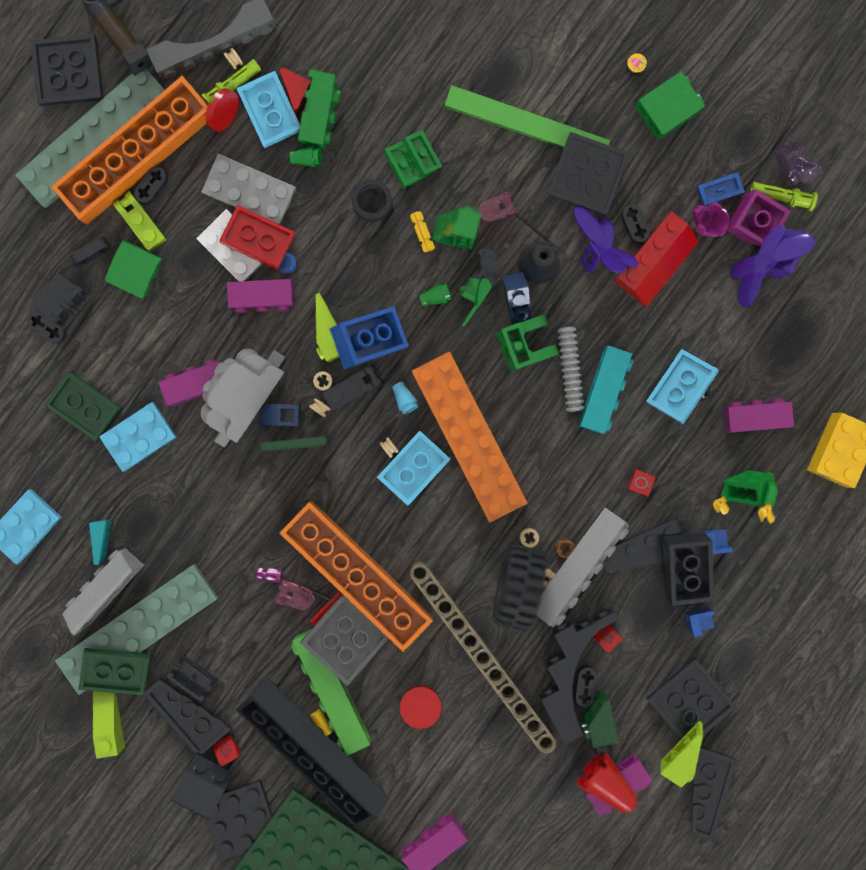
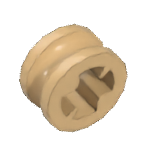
(233, 58)
(316, 383)
(319, 407)
(389, 447)
(523, 539)

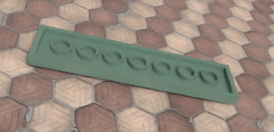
(87, 135)
(145, 621)

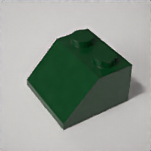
(599, 722)

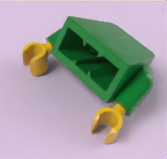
(752, 489)

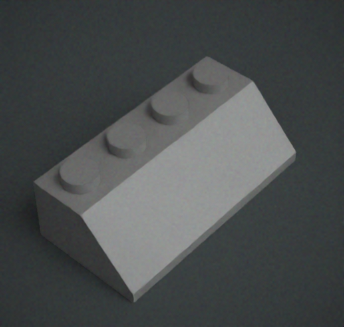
(101, 591)

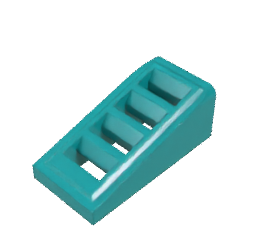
(99, 539)

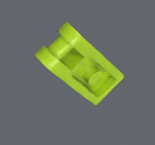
(140, 222)

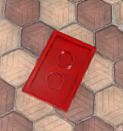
(257, 237)

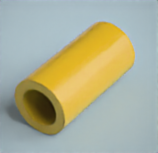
(321, 721)

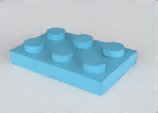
(269, 109)
(682, 386)
(138, 436)
(413, 468)
(26, 526)

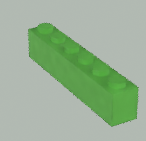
(334, 701)

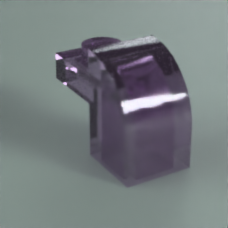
(795, 164)

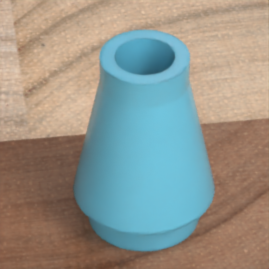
(405, 400)

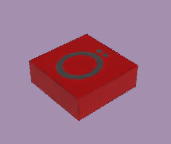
(641, 482)

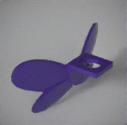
(601, 243)
(773, 250)

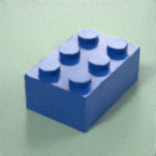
(368, 337)

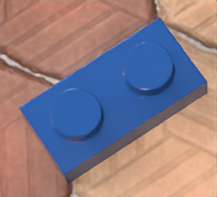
(720, 189)

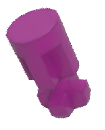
(272, 575)

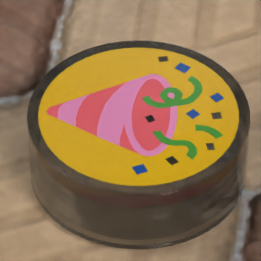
(636, 64)

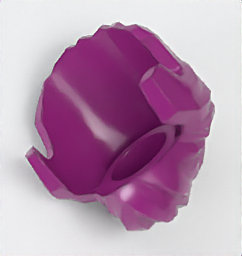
(711, 220)

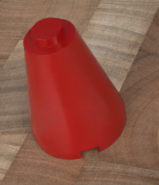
(607, 783)

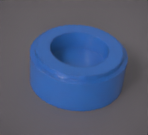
(288, 264)

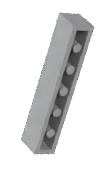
(580, 567)

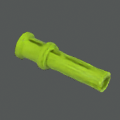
(234, 81)
(792, 197)

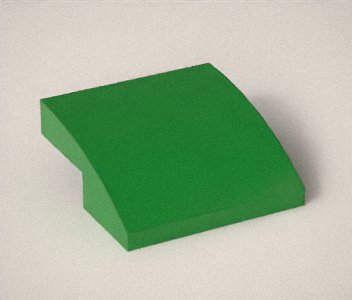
(412, 159)
(133, 269)

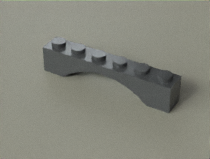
(173, 57)

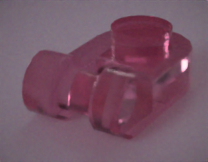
(490, 210)
(302, 597)

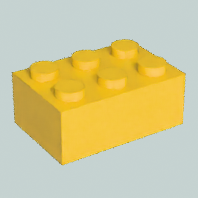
(841, 451)

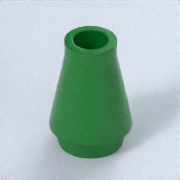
(308, 156)
(437, 295)

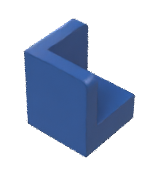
(719, 540)
(699, 620)

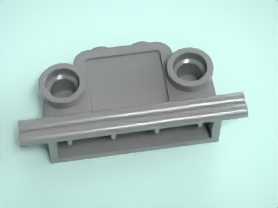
(239, 393)

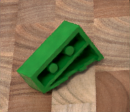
(319, 110)
(457, 227)

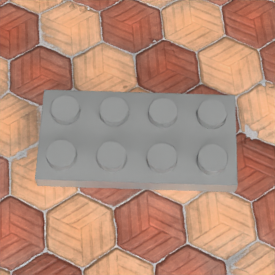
(244, 186)

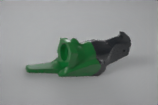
(479, 281)

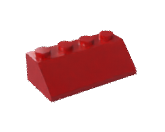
(658, 259)

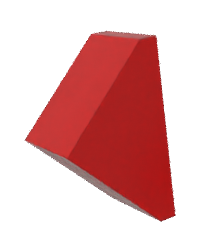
(296, 88)

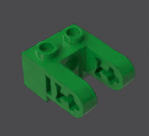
(515, 347)

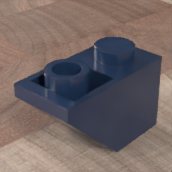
(517, 297)
(280, 415)

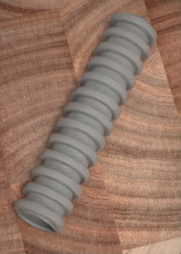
(570, 369)

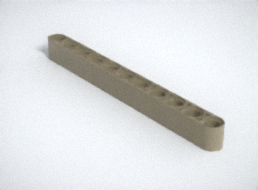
(489, 664)

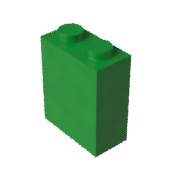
(670, 105)

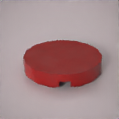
(222, 110)
(420, 707)

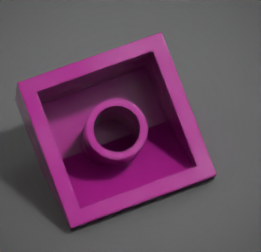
(756, 217)

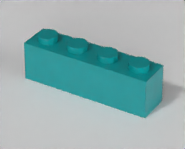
(605, 389)

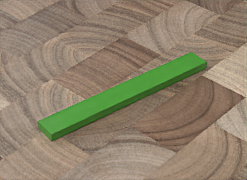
(513, 118)

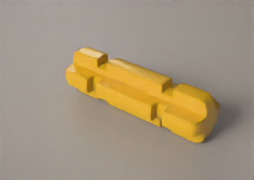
(422, 232)

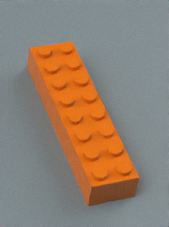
(132, 151)
(469, 437)
(357, 575)

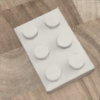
(237, 264)

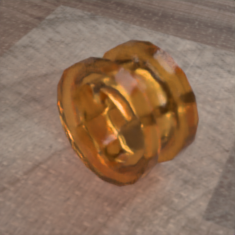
(562, 541)

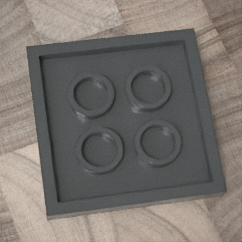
(344, 640)

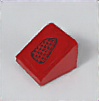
(607, 638)
(226, 750)

